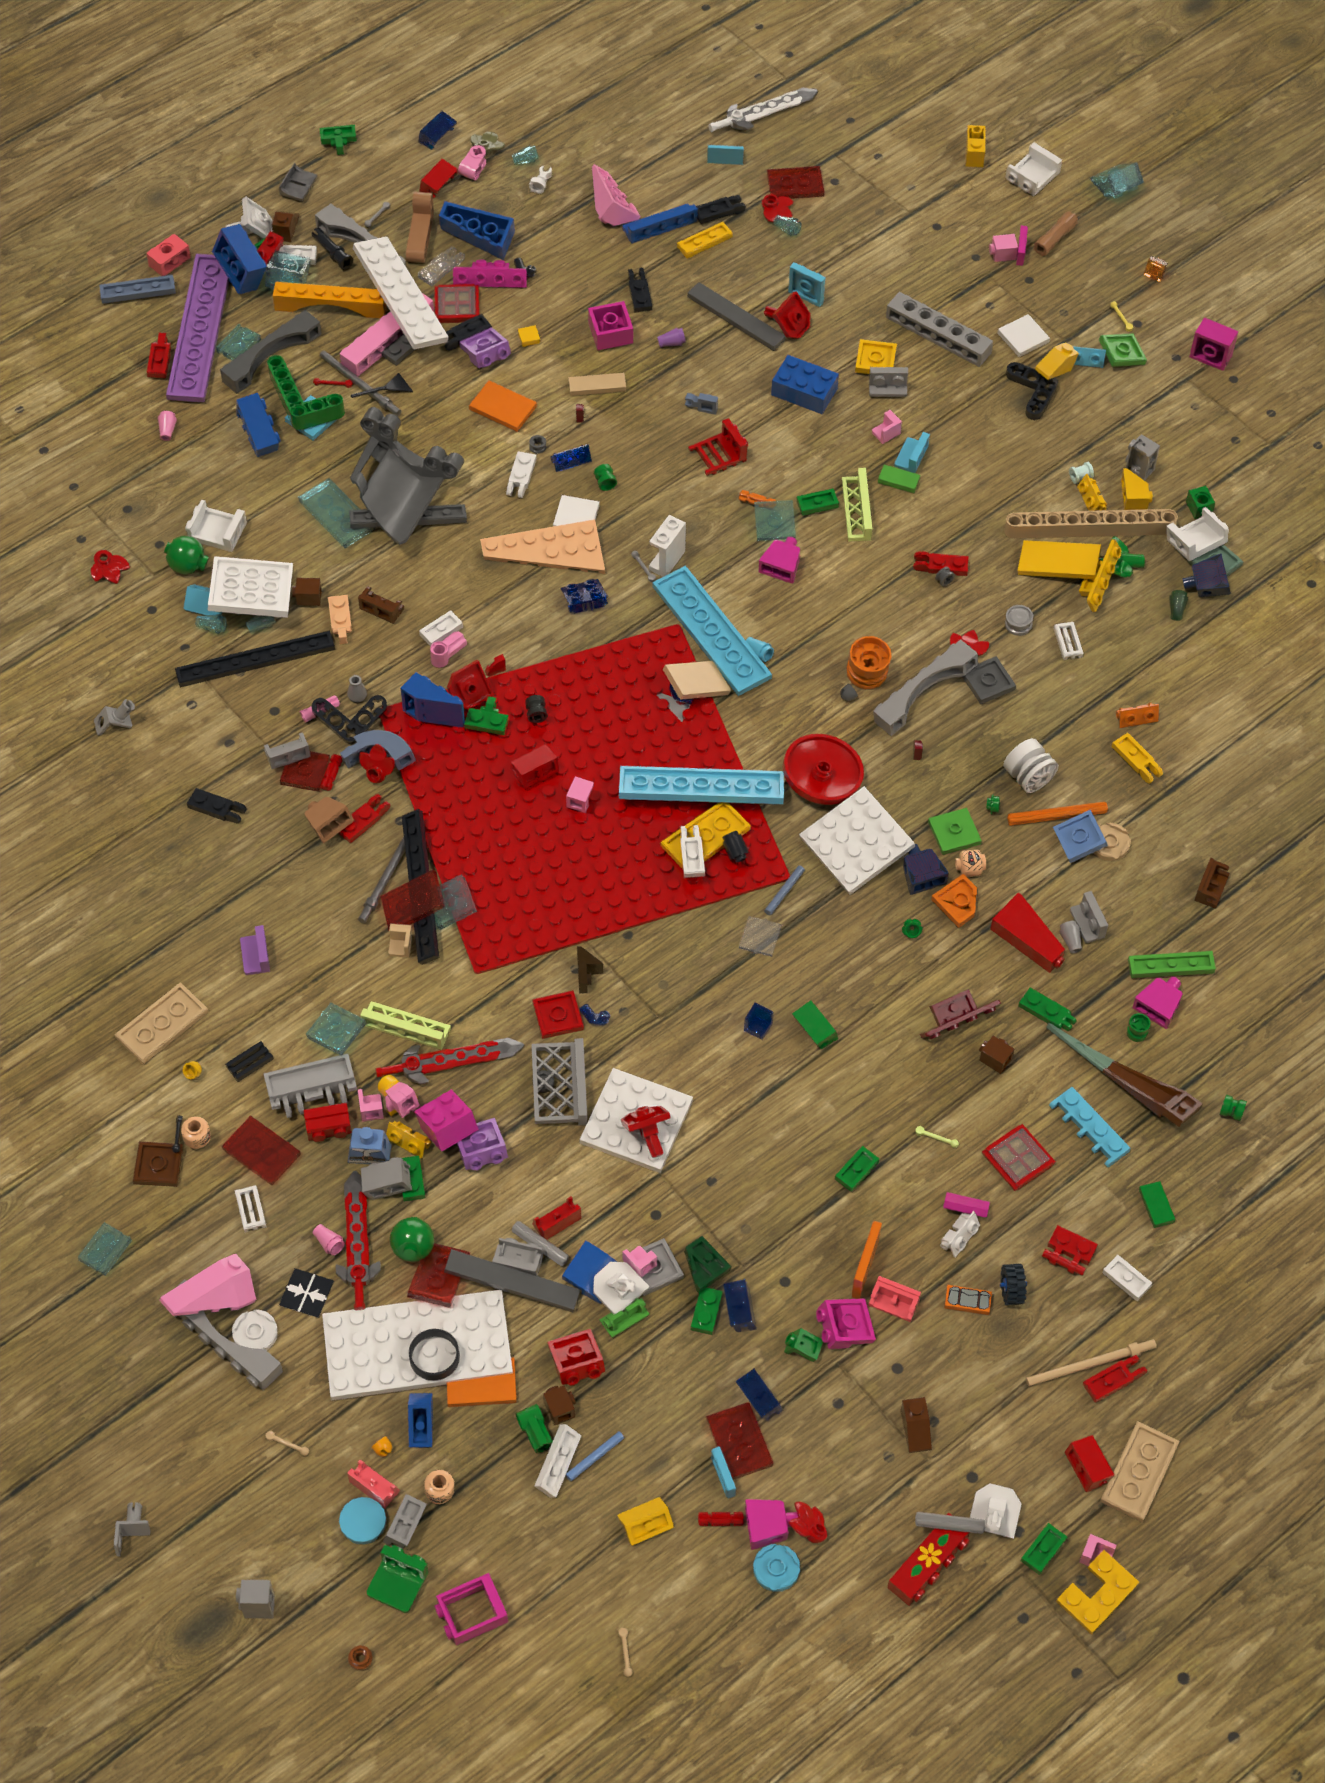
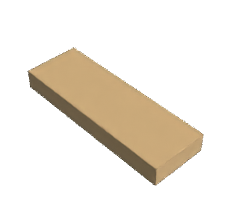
(597, 384)

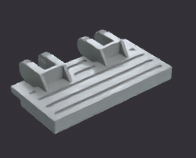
(310, 1081)

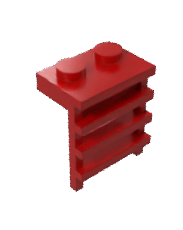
(729, 441)

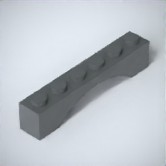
(297, 331)

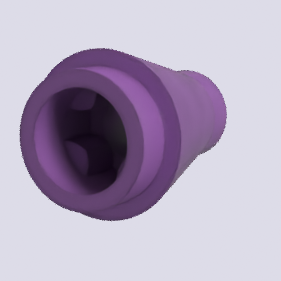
(672, 338)

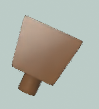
(328, 817)

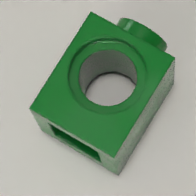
(1199, 499)

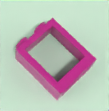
(481, 1583)

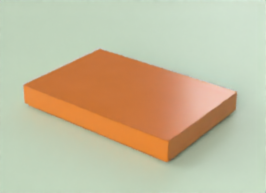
(503, 406)
(866, 1260)
(483, 1391)

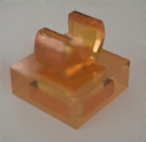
(1155, 268)

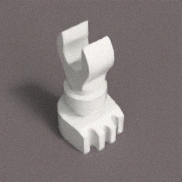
(538, 183)

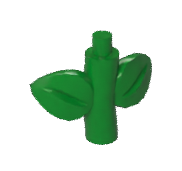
(1127, 561)

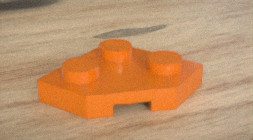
(957, 900)

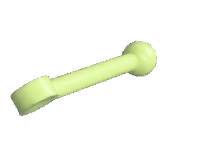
(920, 1131)

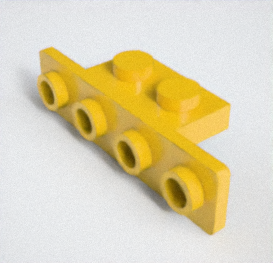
(1096, 587)

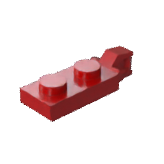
(159, 357)

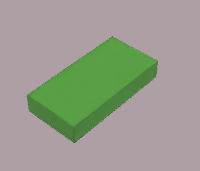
(899, 478)

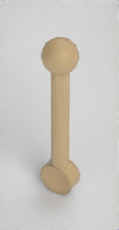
(270, 1436)
(623, 1633)

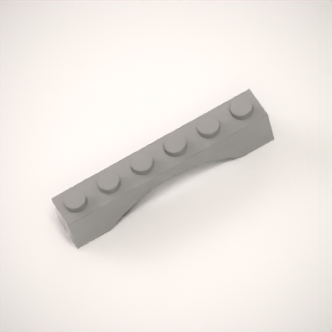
(338, 225)
(955, 662)
(256, 1364)

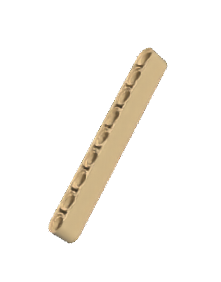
(1089, 523)

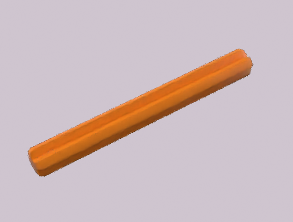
(1056, 813)

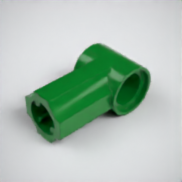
(532, 1423)

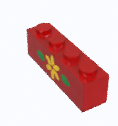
(926, 1562)

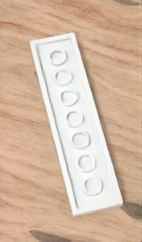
(400, 293)

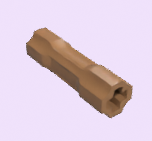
(1048, 241)

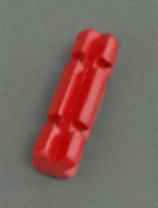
(331, 772)
(720, 1518)

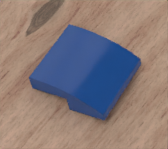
(584, 1267)

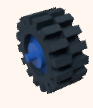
(1013, 1284)

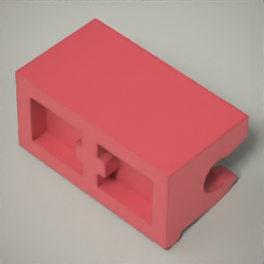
(894, 1298)
(372, 1484)

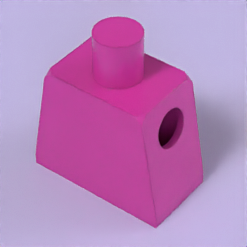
(781, 560)
(1159, 1000)
(767, 1522)

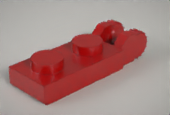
(956, 563)
(365, 818)
(1113, 1379)

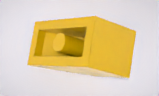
(1057, 361)
(1135, 491)

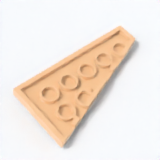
(553, 547)

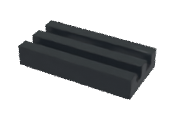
(246, 1059)

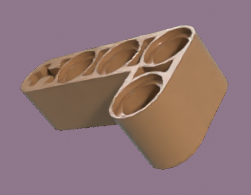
(420, 227)

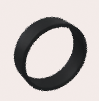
(434, 1333)

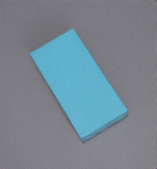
(723, 1472)

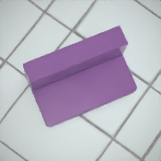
(255, 952)

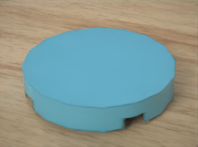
(362, 1520)
(776, 1567)

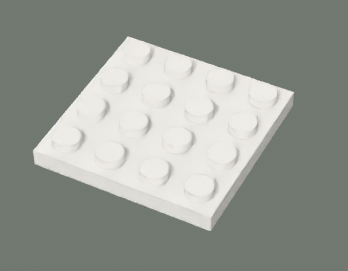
(250, 587)
(857, 840)
(622, 1096)

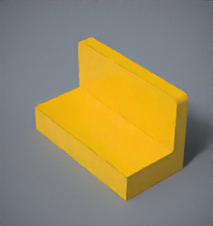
(646, 1520)

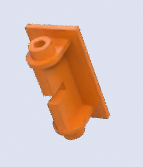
(1139, 715)

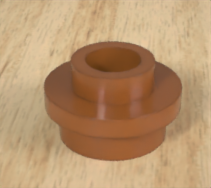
(355, 1652)

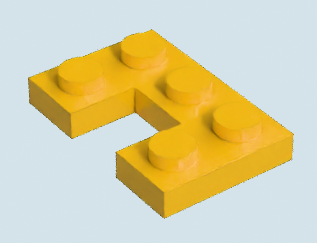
(1116, 1587)

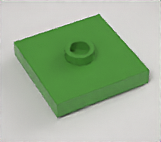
(1122, 349)
(954, 831)

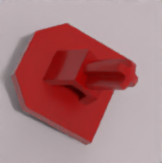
(791, 316)
(470, 685)
(645, 1120)

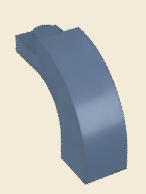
(392, 744)

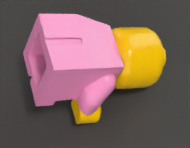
(398, 1096)

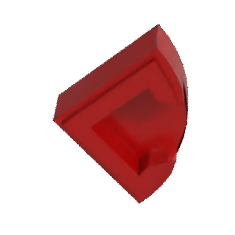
(497, 666)

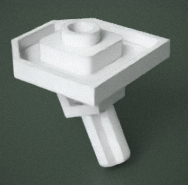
(254, 219)
(618, 1286)
(998, 1508)

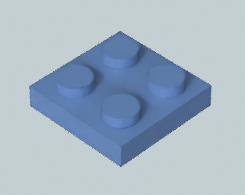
(1080, 836)

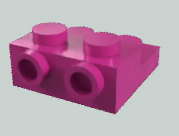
(845, 1323)

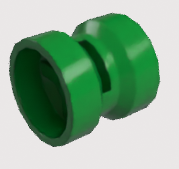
(603, 474)
(1138, 1027)
(1227, 1108)

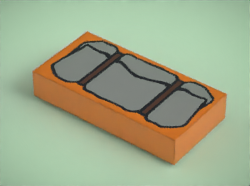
(968, 1299)

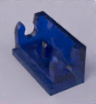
(436, 129)
(739, 1305)
(759, 1394)

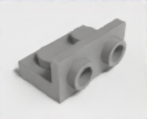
(888, 381)
(1089, 918)

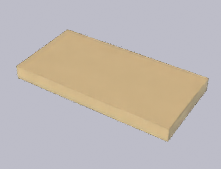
(161, 1023)
(1139, 1471)

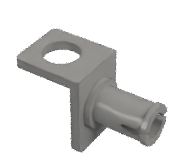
(114, 716)
(131, 1527)

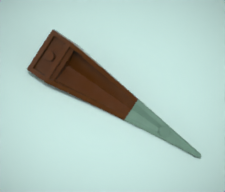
(1157, 1096)

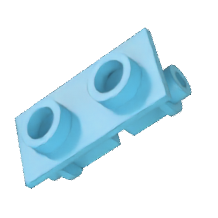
(1090, 357)

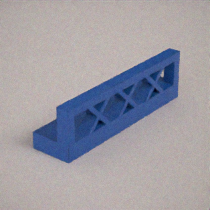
(660, 223)

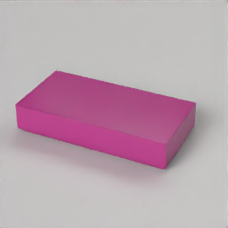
(1022, 245)
(966, 1204)

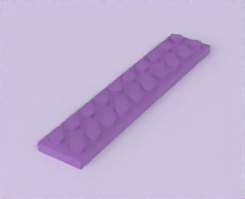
(198, 331)

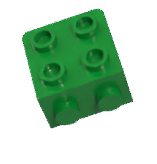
(398, 1578)

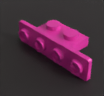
(490, 275)

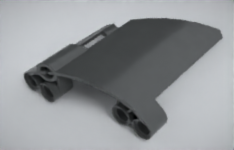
(403, 480)

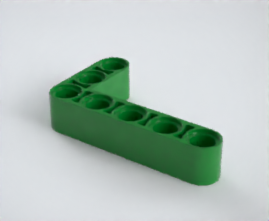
(301, 413)

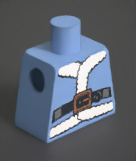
(369, 1146)

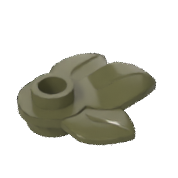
(488, 140)

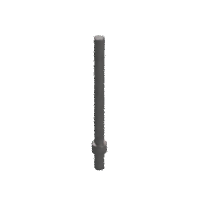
(384, 402)
(372, 901)

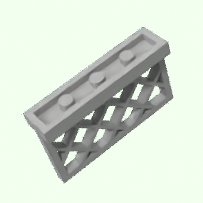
(578, 1082)

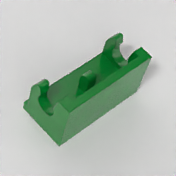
(815, 1024)

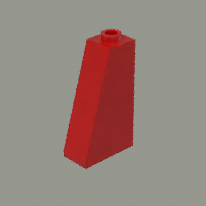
(1027, 932)

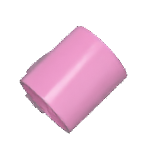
(442, 651)

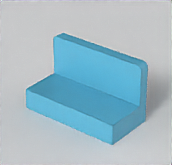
(725, 154)
(912, 453)
(197, 600)

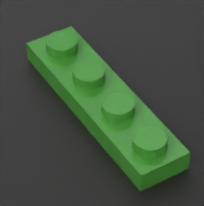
(1171, 964)

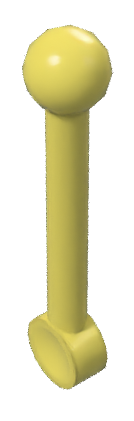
(1129, 327)

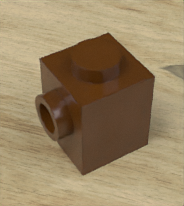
(307, 591)
(996, 1054)
(559, 1404)

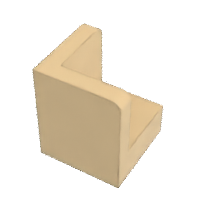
(400, 940)

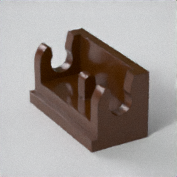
(380, 606)
(1212, 883)

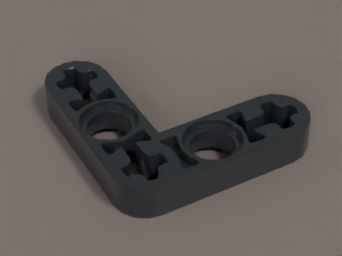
(1038, 385)
(354, 723)

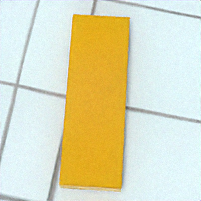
(704, 240)

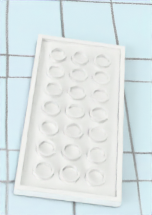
(371, 1346)

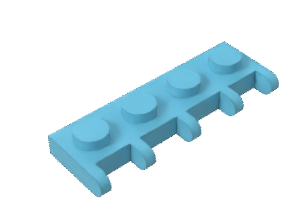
(1091, 1125)

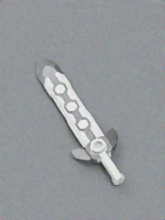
(741, 118)

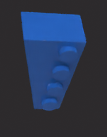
(480, 228)

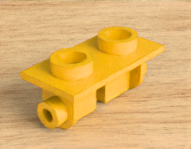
(1090, 494)
(401, 1136)

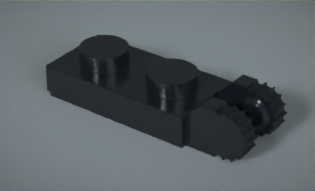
(720, 208)
(639, 291)
(465, 330)
(215, 806)

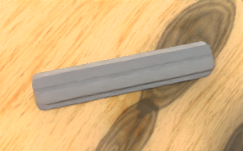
(549, 1249)
(950, 1522)

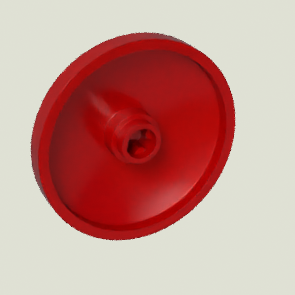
(823, 769)

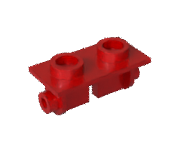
(272, 243)

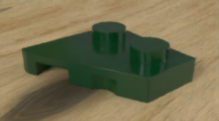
(705, 1263)

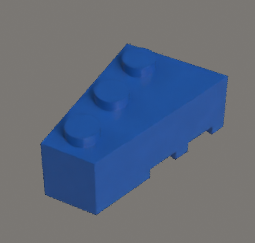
(257, 424)

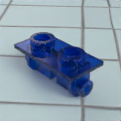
(571, 458)

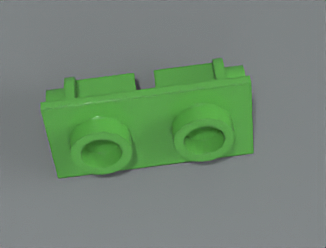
(622, 1320)

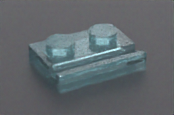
(237, 342)
(104, 1249)

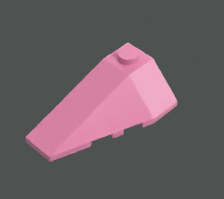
(610, 201)
(217, 1287)

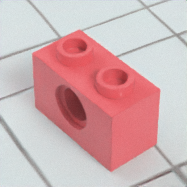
(168, 255)

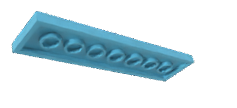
(712, 630)
(701, 785)

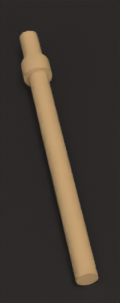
(1131, 1350)

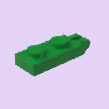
(1047, 1009)

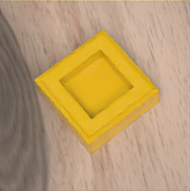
(528, 335)

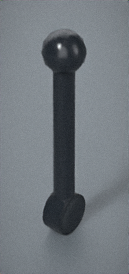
(176, 1148)

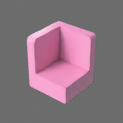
(889, 428)
(578, 794)
(370, 1106)
(640, 1260)
(1094, 1547)

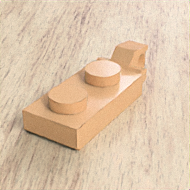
(340, 617)

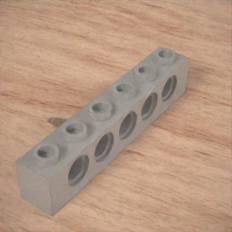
(939, 329)

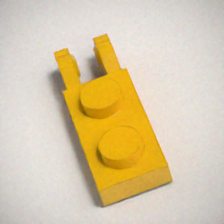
(1137, 757)

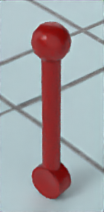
(348, 383)

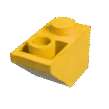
(975, 146)

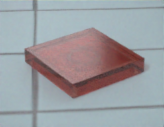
(306, 772)

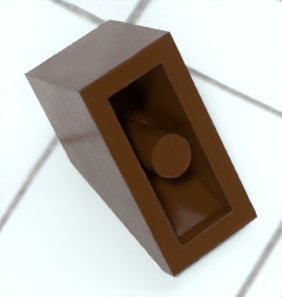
(285, 224)
(916, 1424)

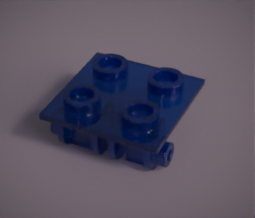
(585, 592)

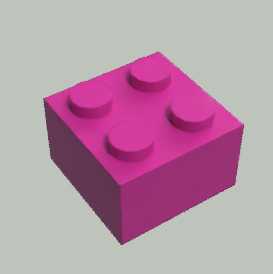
(610, 325)
(1213, 344)
(446, 1120)

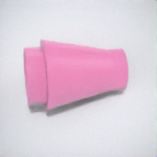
(166, 424)
(329, 1240)

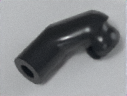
(530, 270)

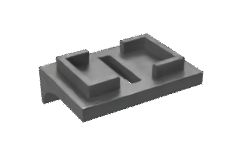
(299, 177)

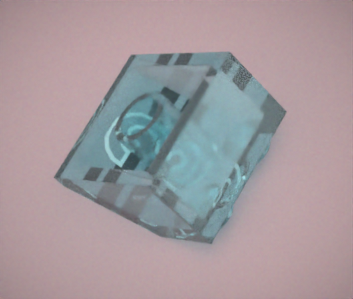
(1118, 179)
(287, 268)

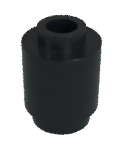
(735, 846)

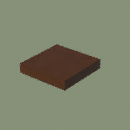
(157, 1164)

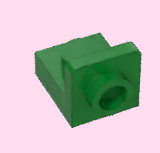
(804, 1344)

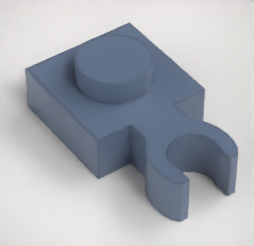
(704, 402)

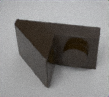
(587, 966)

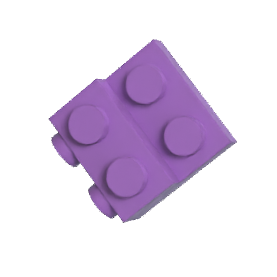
(486, 347)
(483, 1146)

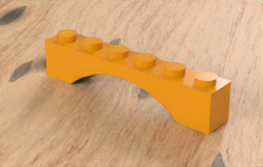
(293, 296)

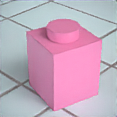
(1004, 248)

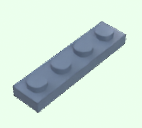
(137, 289)

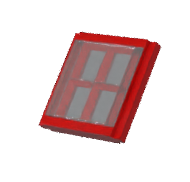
(456, 302)
(1018, 1157)

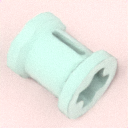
(1077, 474)

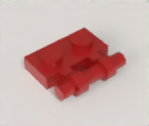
(1071, 1245)

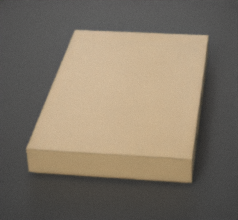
(696, 680)

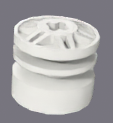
(1030, 765)

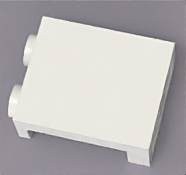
(1034, 169)
(216, 527)
(1198, 535)
(670, 541)

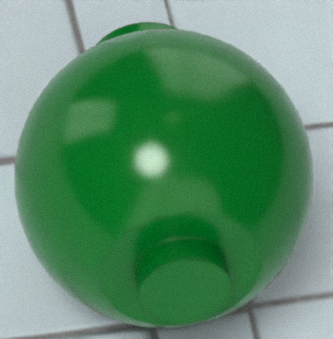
(185, 555)
(412, 1239)

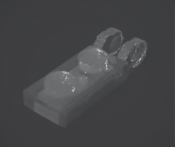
(440, 266)

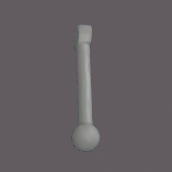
(386, 205)
(651, 577)

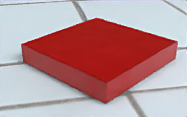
(557, 1014)

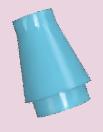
(762, 649)

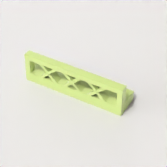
(864, 504)
(404, 1028)

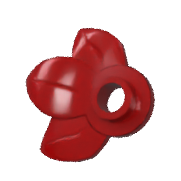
(776, 206)
(109, 568)
(971, 640)
(377, 764)
(809, 1523)

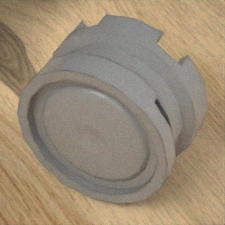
(1019, 620)

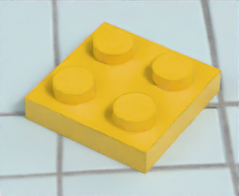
(874, 355)

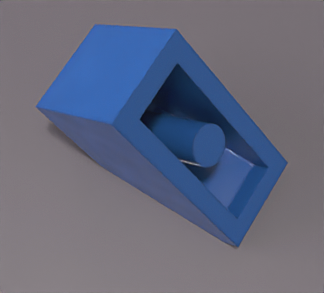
(420, 1419)

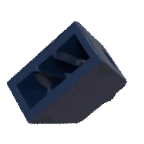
(1209, 577)
(923, 870)

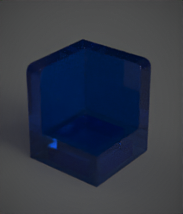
(758, 1021)

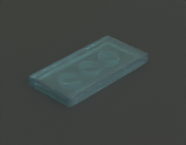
(332, 509)

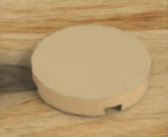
(1117, 841)

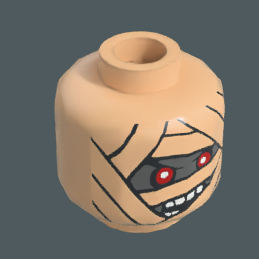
(970, 863)
(196, 1132)
(439, 1487)

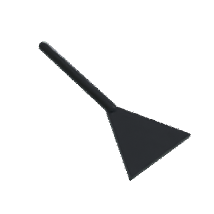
(395, 384)

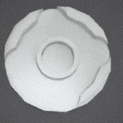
(255, 1330)

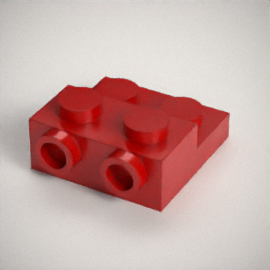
(576, 1357)

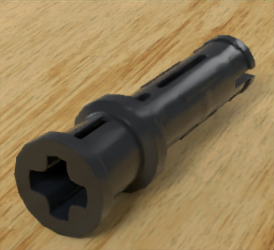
(337, 253)

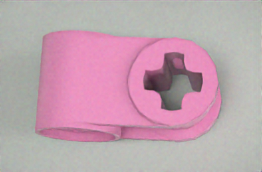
(473, 163)

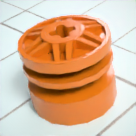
(868, 662)

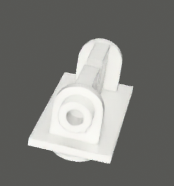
(956, 1241)

